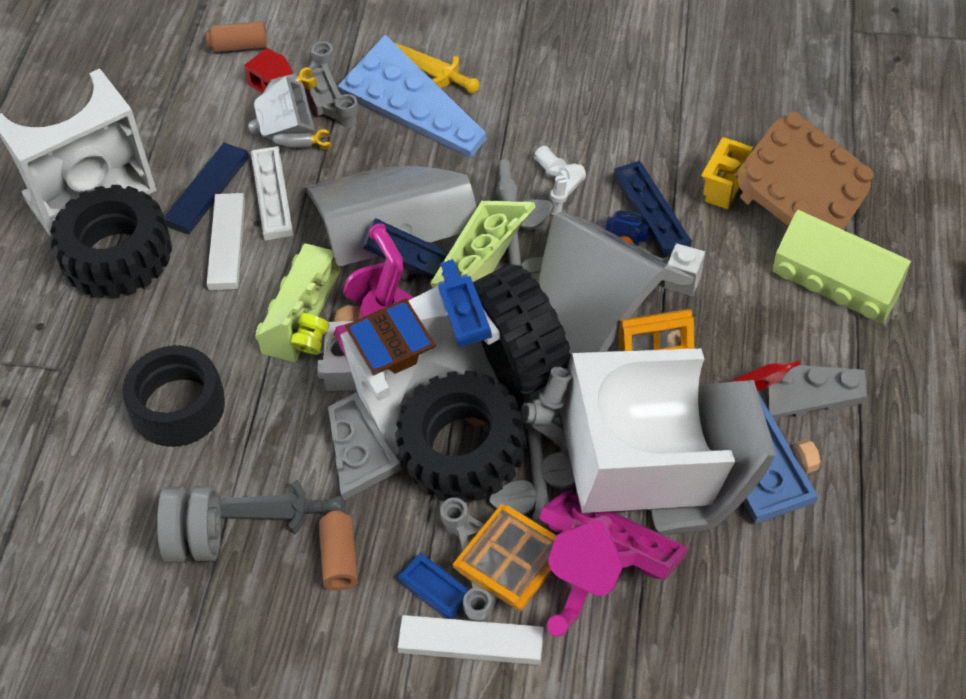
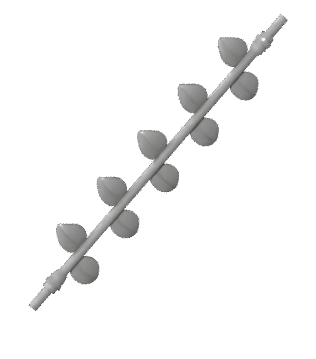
(556, 467)

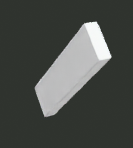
(271, 193)
(226, 242)
(471, 640)

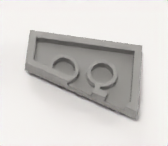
(815, 388)
(359, 447)

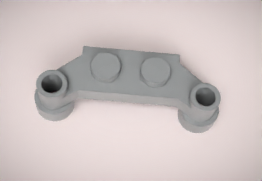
(326, 94)
(457, 521)

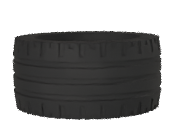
(170, 365)

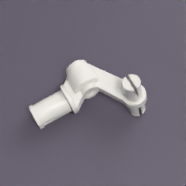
(566, 176)

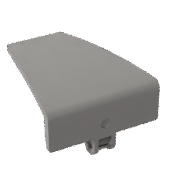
(411, 198)
(597, 280)
(729, 421)

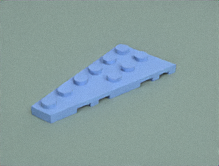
(401, 91)

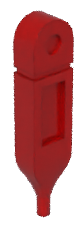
(768, 374)

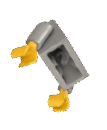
(285, 112)

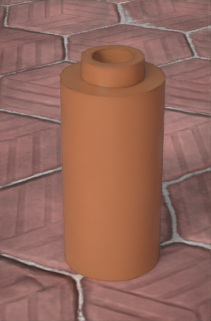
(237, 36)
(338, 551)

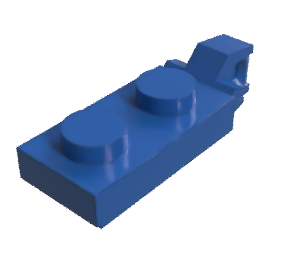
(462, 306)

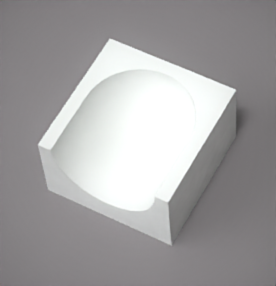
(639, 431)

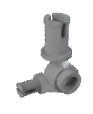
(541, 411)

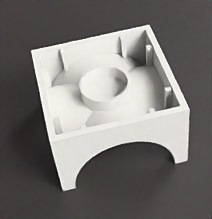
(79, 154)
(388, 391)

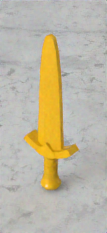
(441, 71)

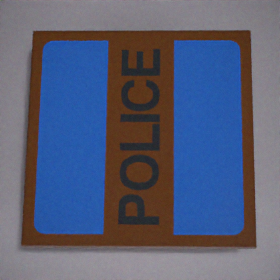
(390, 338)

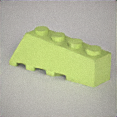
(486, 238)
(300, 292)

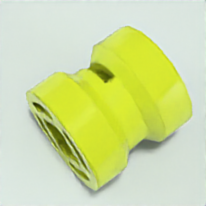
(309, 333)

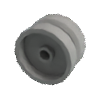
(189, 524)

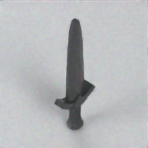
(279, 507)

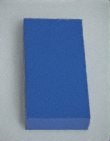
(433, 586)

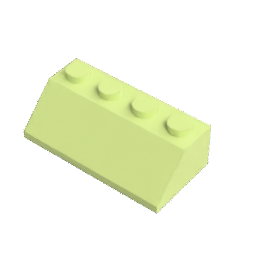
(841, 266)

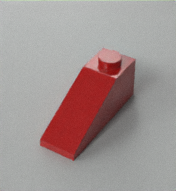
(265, 67)

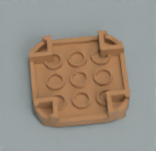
(803, 171)

